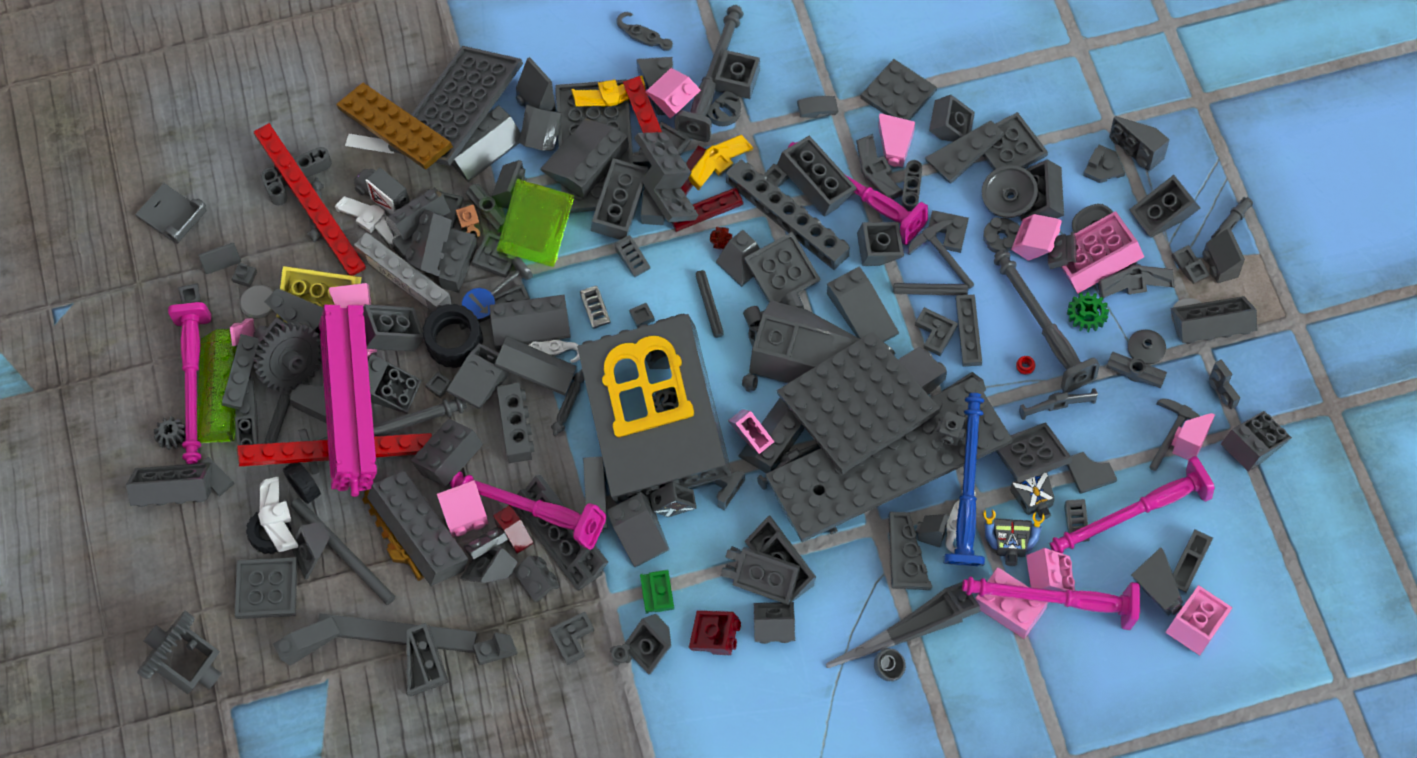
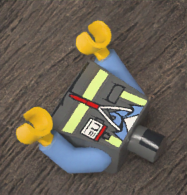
(1011, 536)

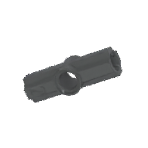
(482, 201)
(1146, 374)

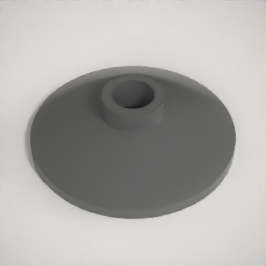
(1150, 354)

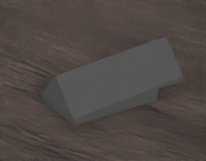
(772, 541)

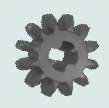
(163, 435)

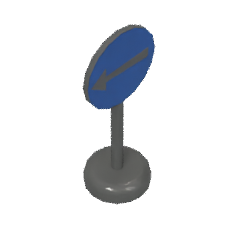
(479, 299)

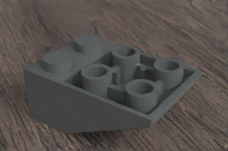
(1139, 141)
(478, 377)
(391, 385)
(1255, 440)

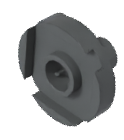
(997, 226)

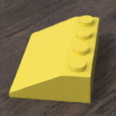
(314, 284)

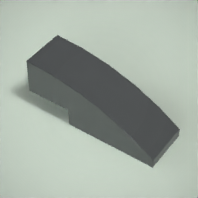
(1191, 559)

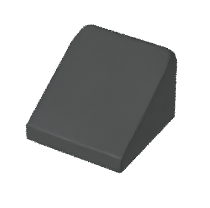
(189, 293)

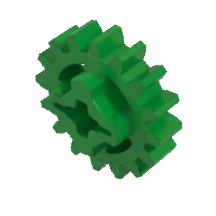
(1088, 313)

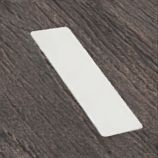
(367, 143)

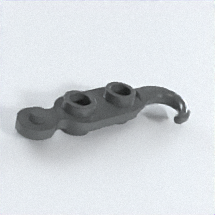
(643, 34)

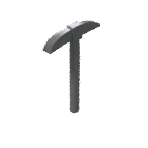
(930, 235)
(1183, 413)

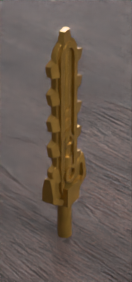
(394, 548)

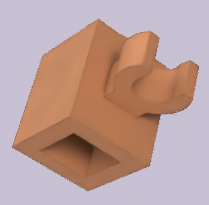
(468, 219)

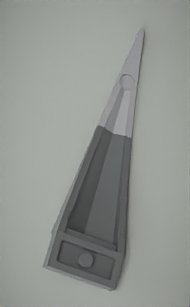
(938, 613)

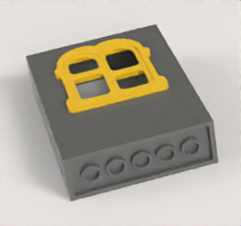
(665, 446)

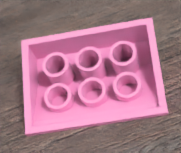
(1101, 252)

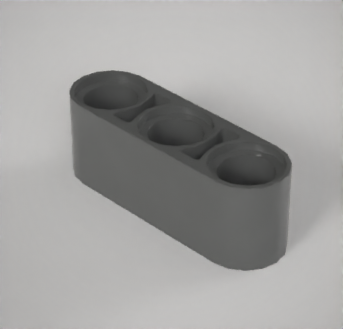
(912, 180)

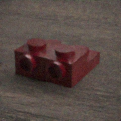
(715, 632)

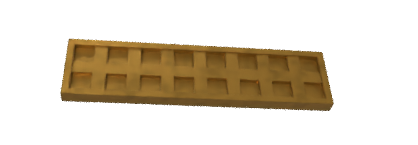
(394, 125)

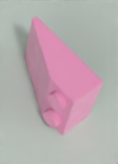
(463, 509)
(1198, 620)

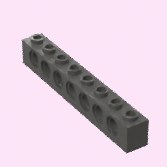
(789, 222)

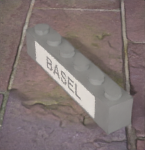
(401, 273)

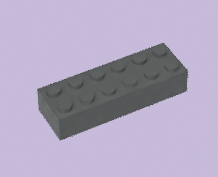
(417, 528)

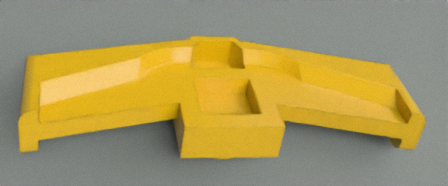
(607, 95)
(718, 159)

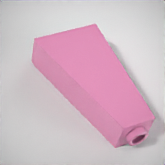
(352, 295)

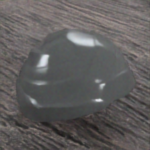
(889, 664)

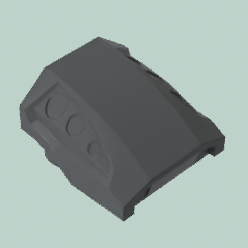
(540, 128)

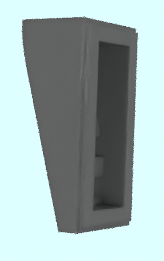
(625, 246)
(592, 295)
(1069, 507)

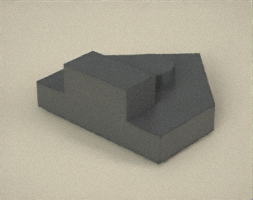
(1104, 165)

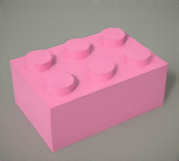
(1013, 613)

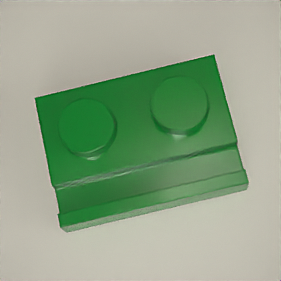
(657, 591)

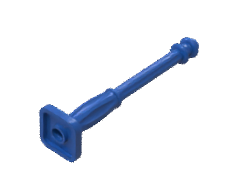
(967, 506)

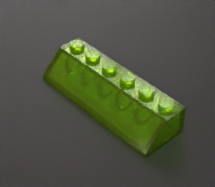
(217, 355)

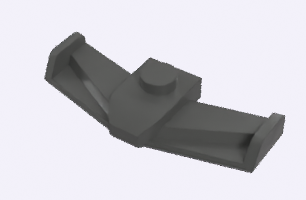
(876, 168)
(1135, 280)
(1058, 401)
(788, 458)

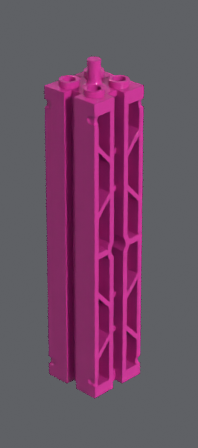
(347, 398)

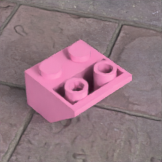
(1036, 236)
(1050, 570)

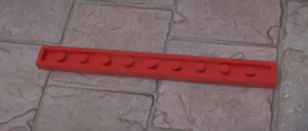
(309, 200)
(318, 450)

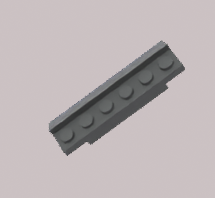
(576, 562)

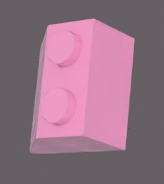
(672, 92)
(1191, 436)

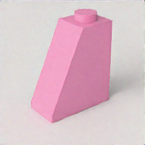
(895, 138)
(751, 430)

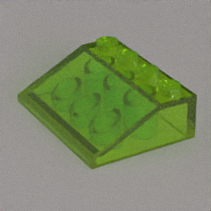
(535, 223)

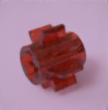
(720, 237)

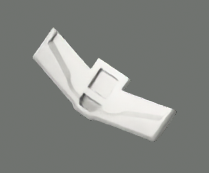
(368, 217)
(275, 515)

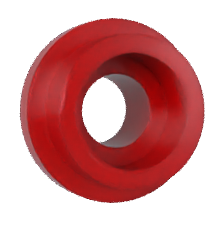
(1025, 360)

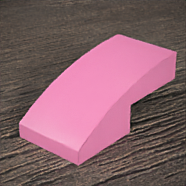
(245, 328)

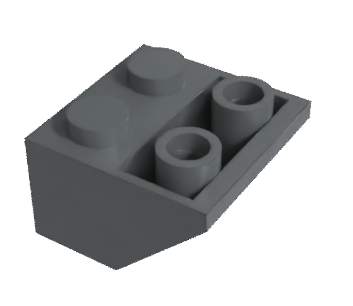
(506, 182)

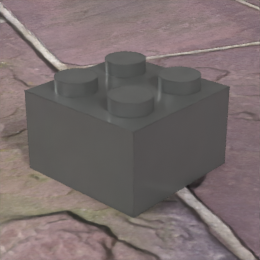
(737, 74)

